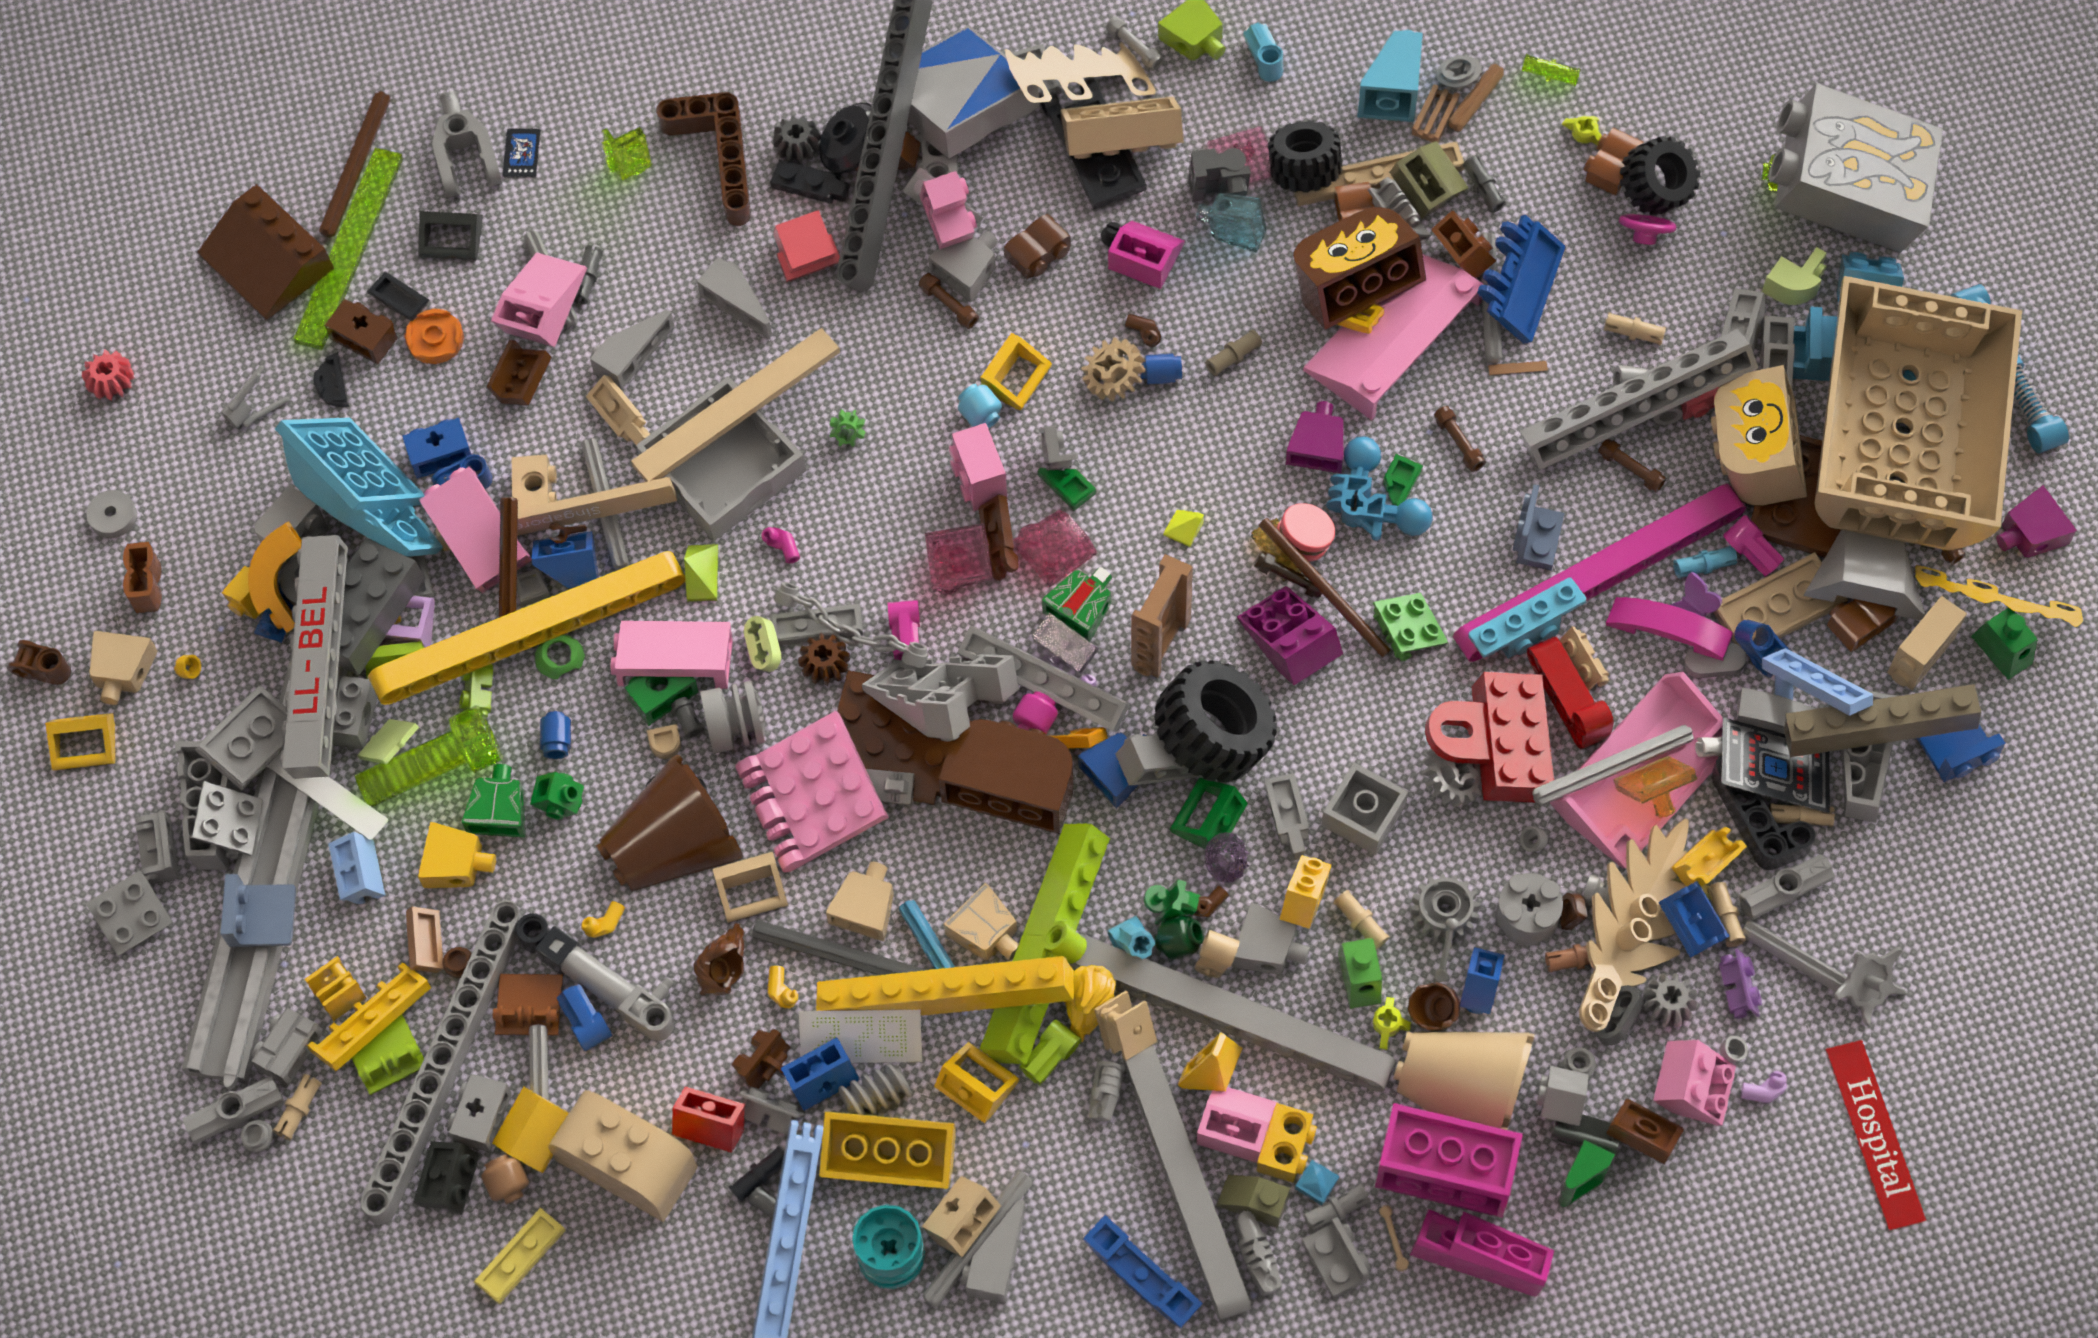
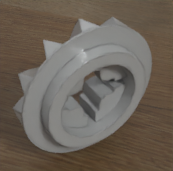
(1455, 66)

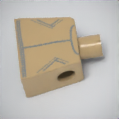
(983, 926)

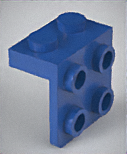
(1961, 751)

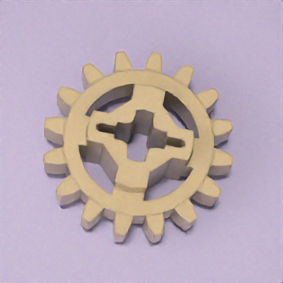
(1113, 369)

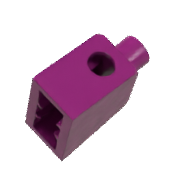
(1317, 440)
(2036, 525)

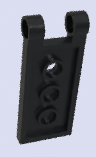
(1101, 176)

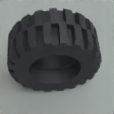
(1196, 739)

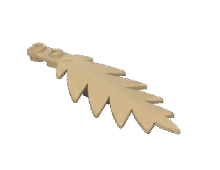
(1634, 922)

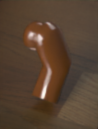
(1147, 328)
(1209, 904)

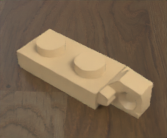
(617, 410)

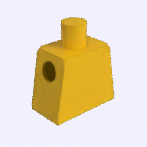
(452, 858)

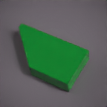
(1401, 478)
(1068, 485)

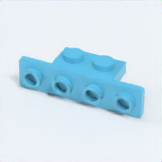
(1528, 622)

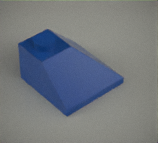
(568, 562)

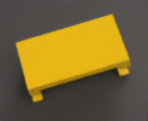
(1707, 857)

